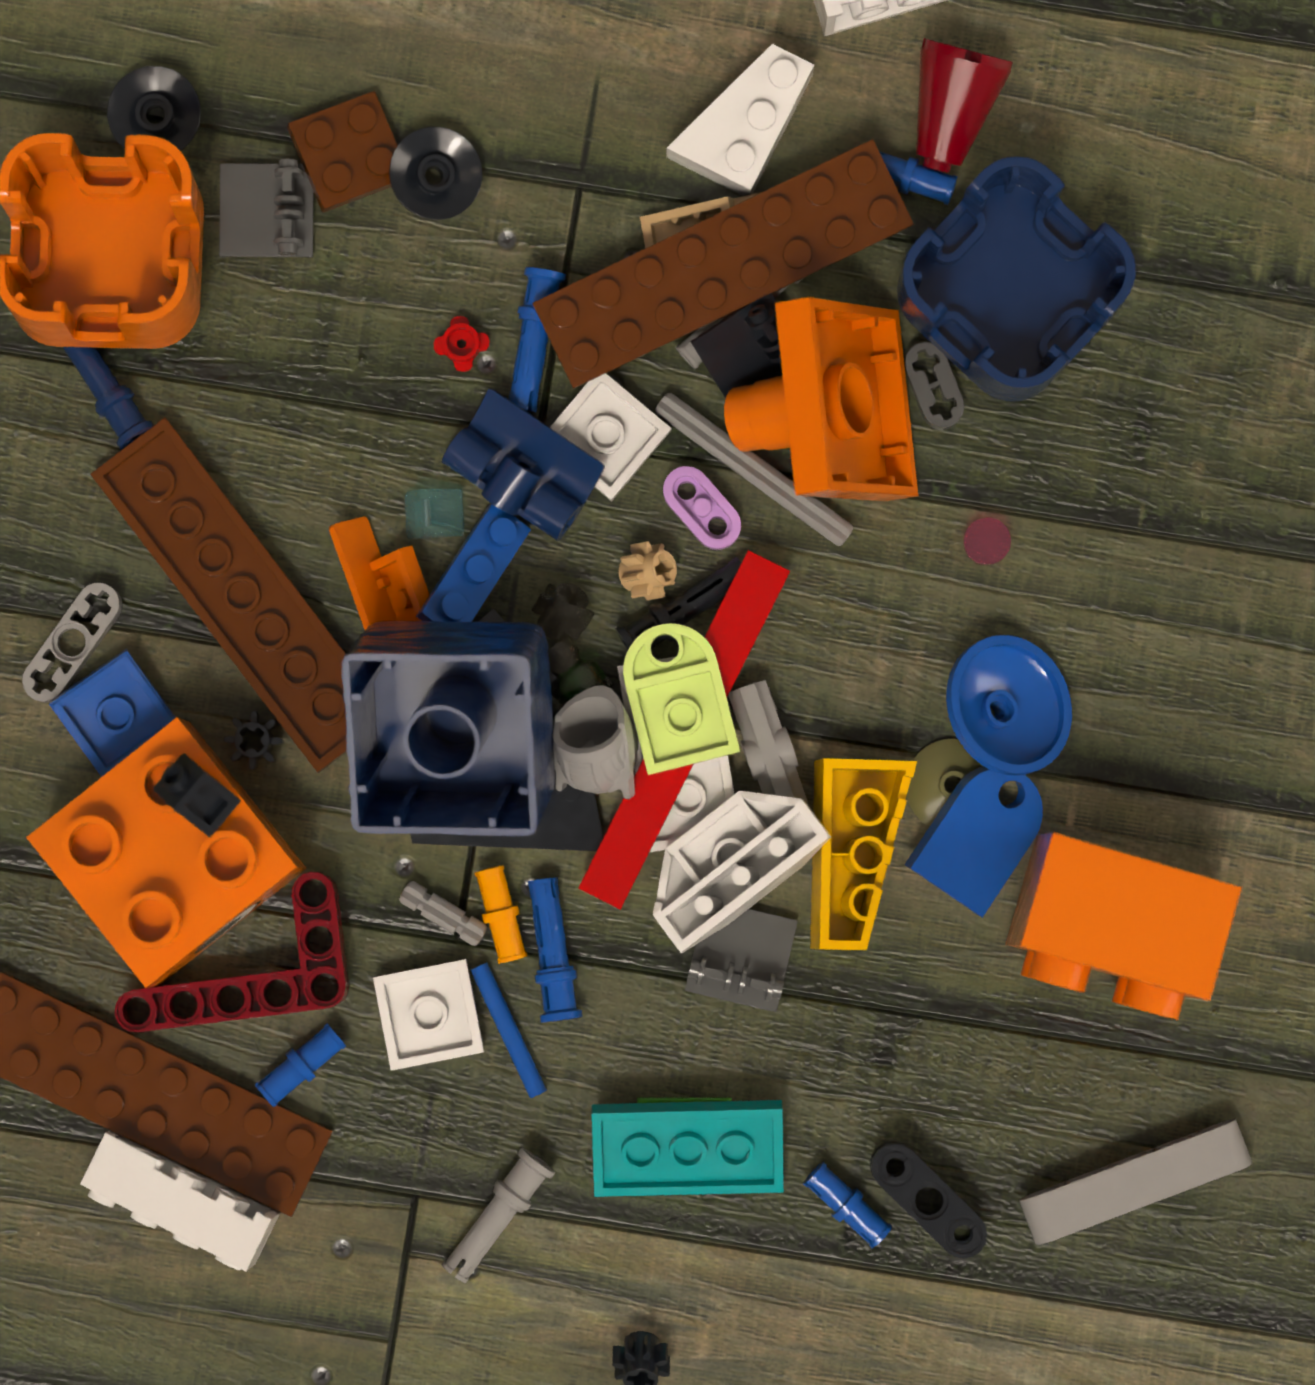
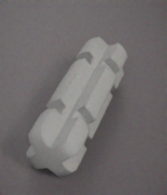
(443, 913)

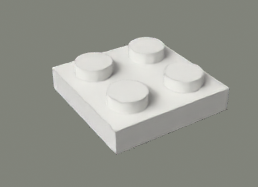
(612, 429)
(428, 1014)

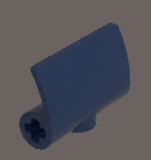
(524, 465)

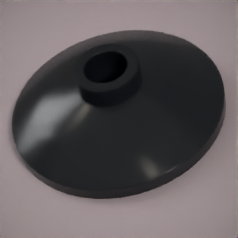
(151, 89)
(449, 155)

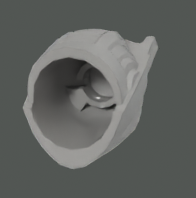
(595, 744)

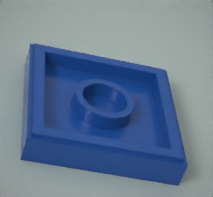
(112, 711)

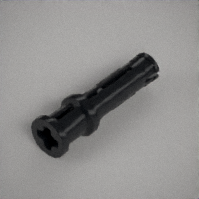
(684, 606)

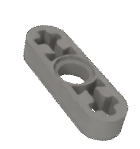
(60, 677)

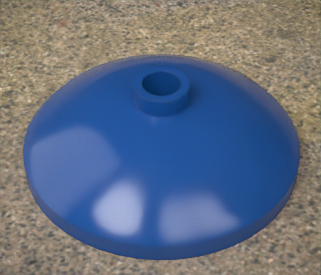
(1027, 700)

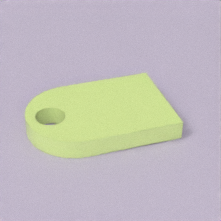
(678, 703)

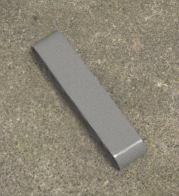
(1135, 1181)

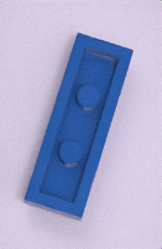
(475, 568)

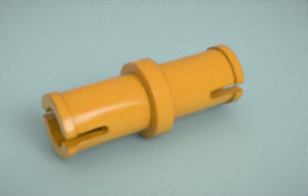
(501, 914)

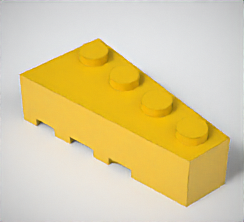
(861, 811)

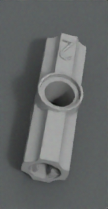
(766, 741)

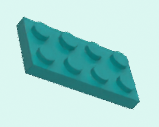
(687, 1148)

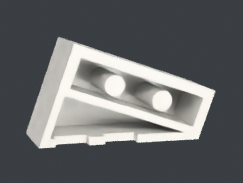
(745, 123)

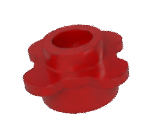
(461, 330)

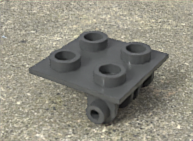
(265, 210)
(744, 960)

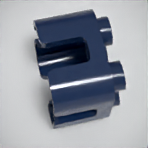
(1014, 280)

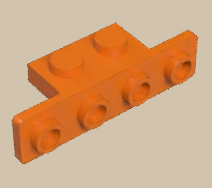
(381, 586)

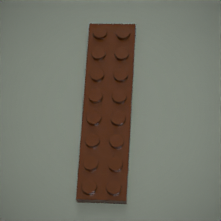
(723, 264)
(232, 586)
(156, 1097)

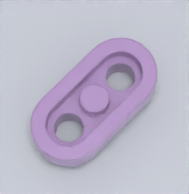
(702, 508)

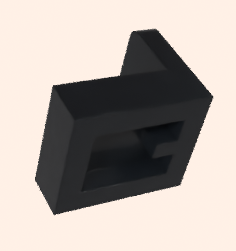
(196, 795)

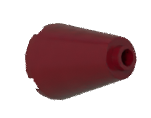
(954, 100)

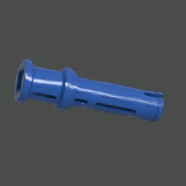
(533, 338)
(555, 973)

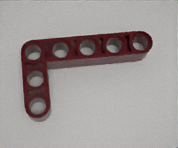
(255, 986)

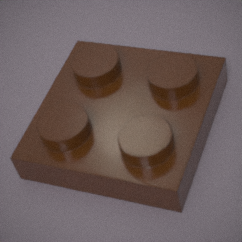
(345, 150)

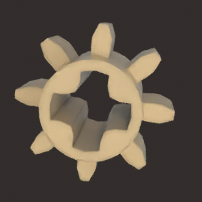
(647, 570)

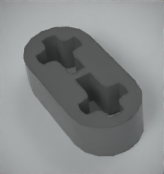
(923, 390)

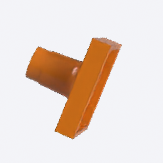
(835, 404)

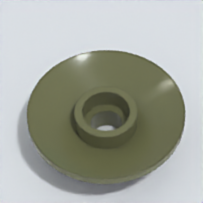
(934, 765)

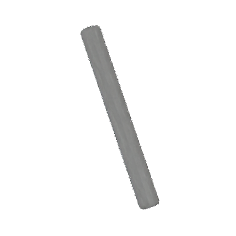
(753, 469)

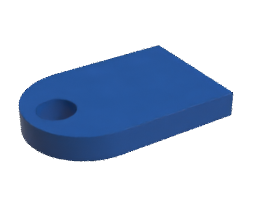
(978, 839)

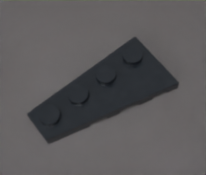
(567, 824)

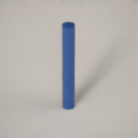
(508, 1030)

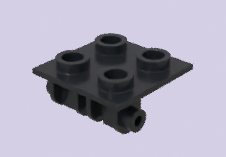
(742, 346)

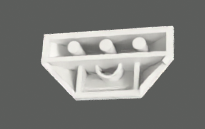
(733, 863)

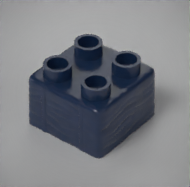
(449, 728)

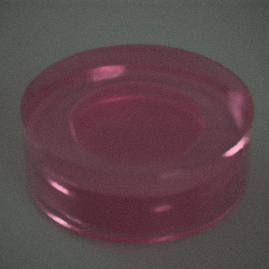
(986, 541)

